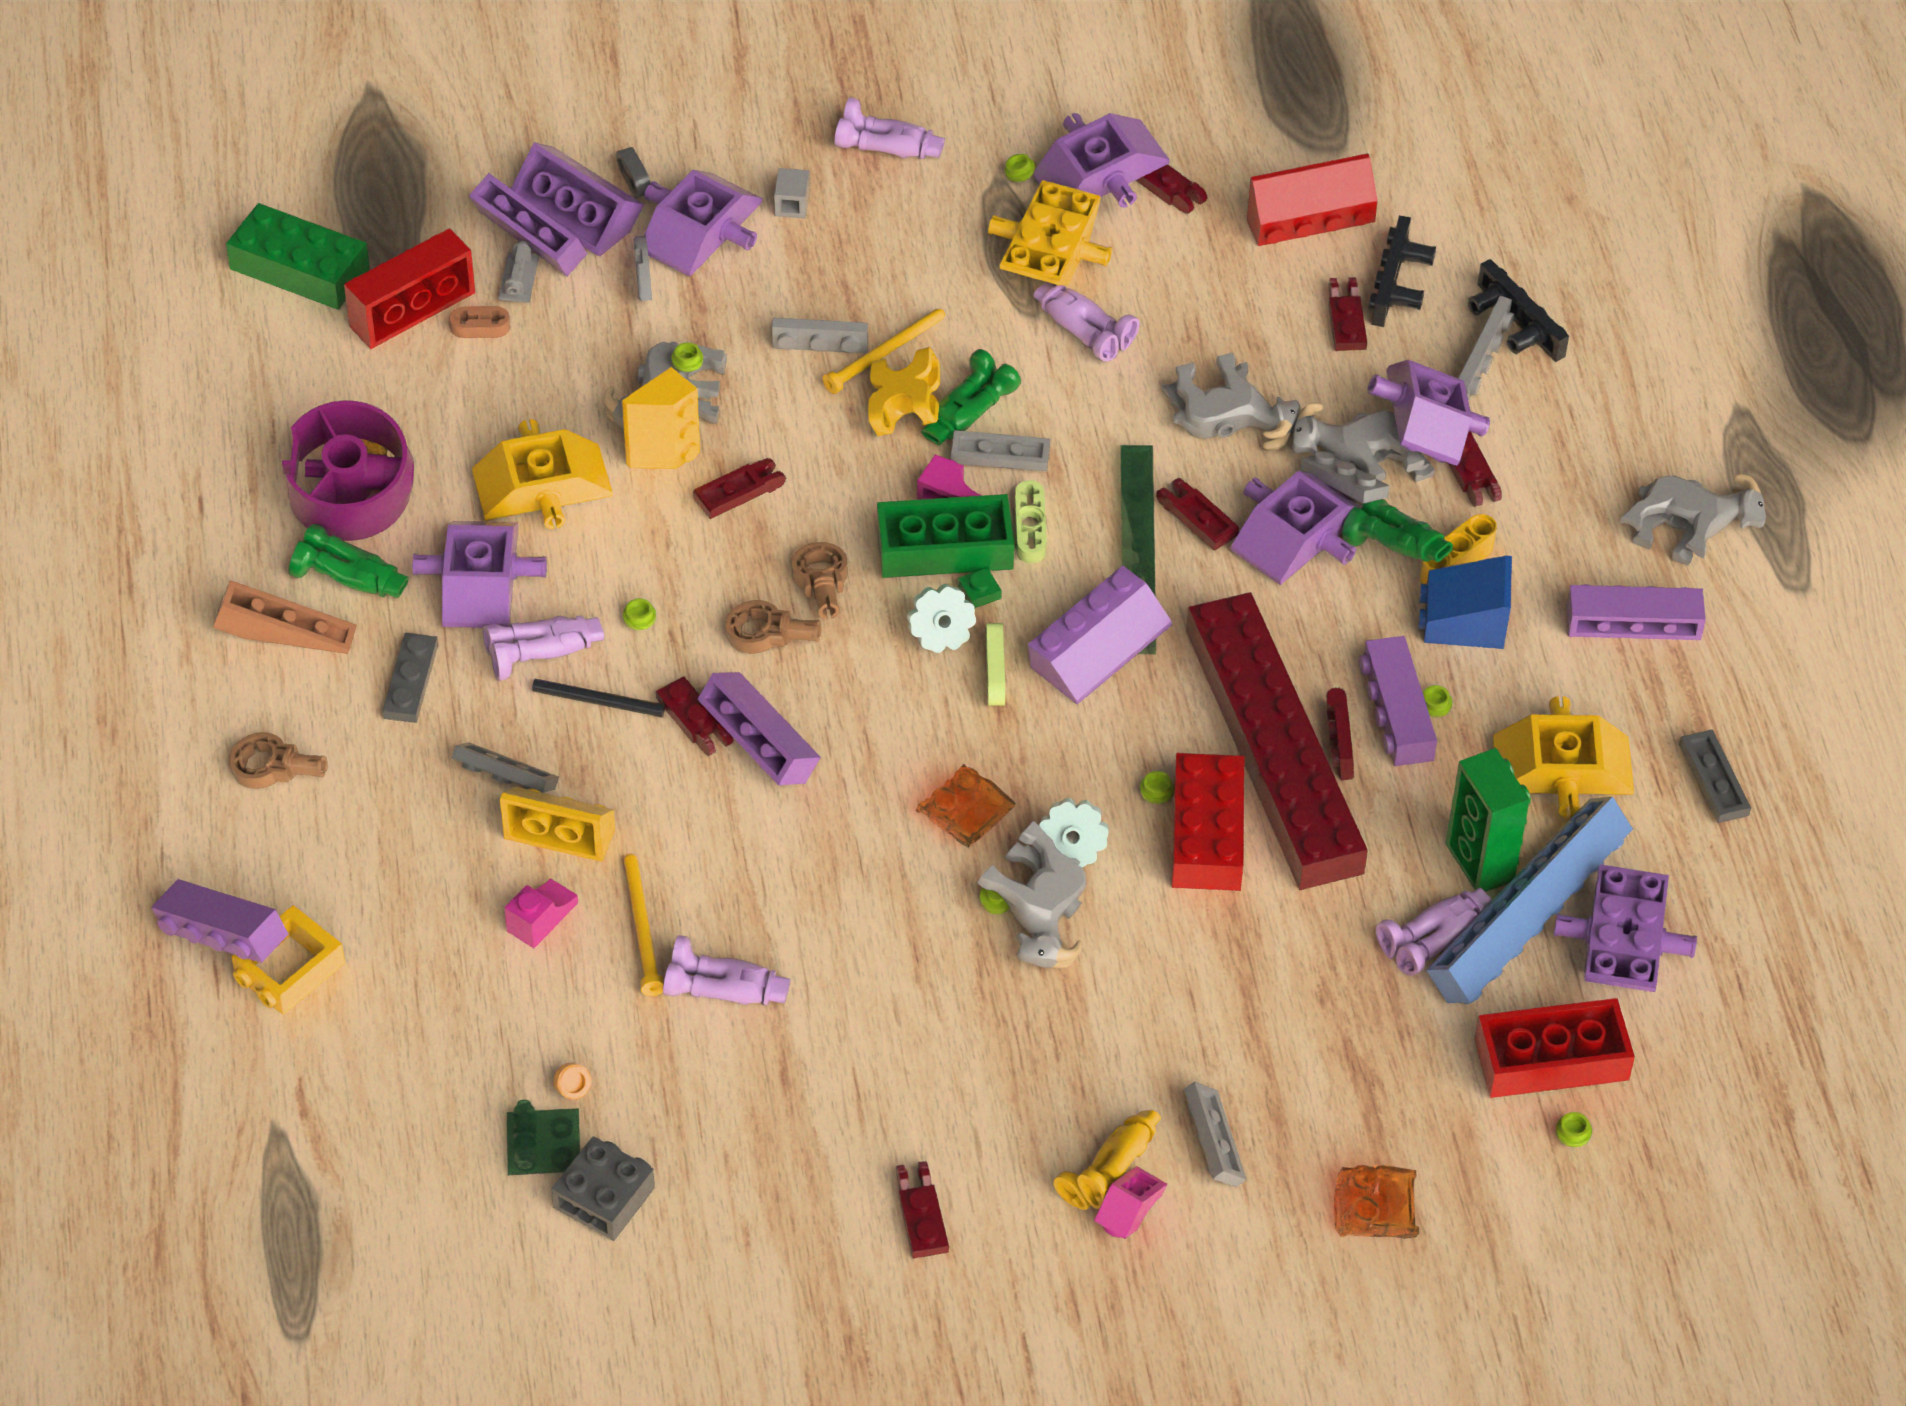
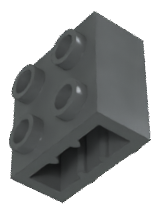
(603, 1187)

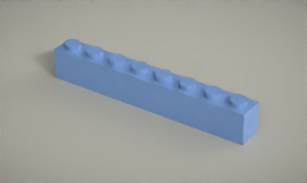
(1529, 900)

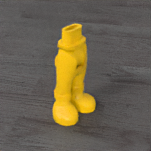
(1109, 1163)

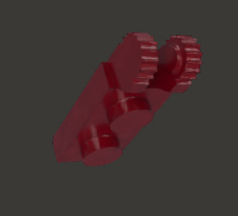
(1174, 188)
(1347, 317)
(1475, 473)
(738, 487)
(1198, 514)
(691, 716)
(1340, 730)
(922, 1214)

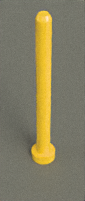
(834, 381)
(651, 983)

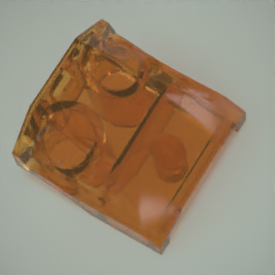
(969, 807)
(1375, 1202)

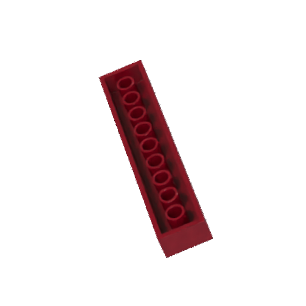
(1276, 741)

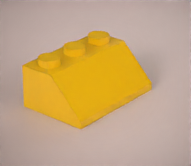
(662, 423)
(557, 823)

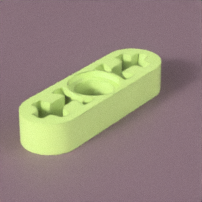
(1024, 531)
(995, 664)

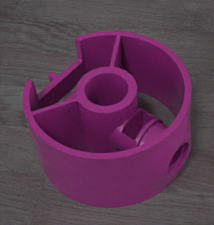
(348, 471)

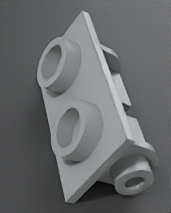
(519, 274)

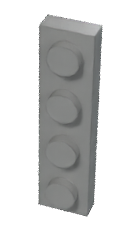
(1488, 342)

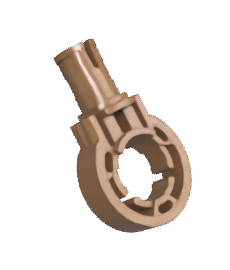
(821, 579)
(777, 631)
(282, 765)

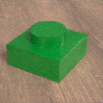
(980, 587)

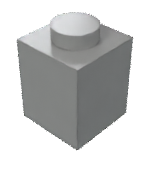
(792, 193)

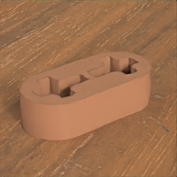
(479, 322)

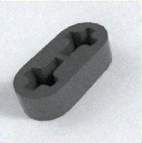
(633, 171)

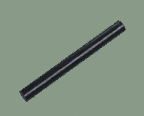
(598, 697)

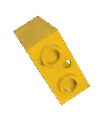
(326, 961)

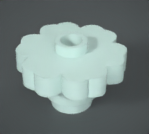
(941, 618)
(1084, 819)

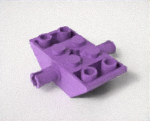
(1102, 156)
(697, 219)
(1429, 410)
(1293, 525)
(479, 572)
(1626, 929)

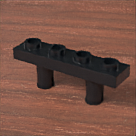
(1386, 281)
(1531, 318)

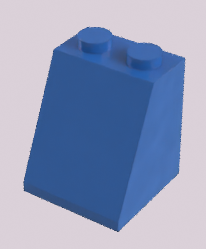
(1467, 604)

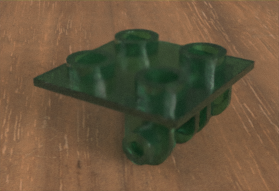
(541, 1139)

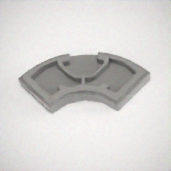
(642, 268)

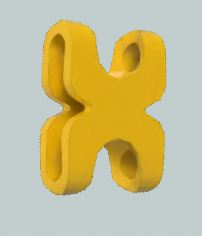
(904, 391)

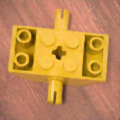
(1052, 235)
(540, 474)
(1567, 755)

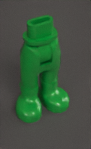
(958, 408)
(1394, 531)
(360, 568)

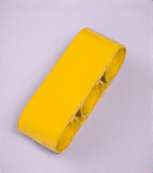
(1470, 542)

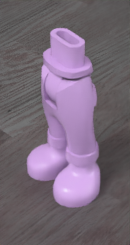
(885, 134)
(1088, 320)
(538, 640)
(1445, 917)
(721, 978)

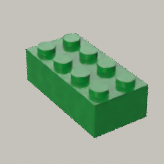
(296, 255)
(945, 535)
(1487, 820)

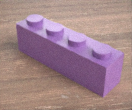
(528, 224)
(1635, 612)
(1398, 701)
(759, 728)
(219, 921)

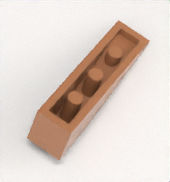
(279, 621)

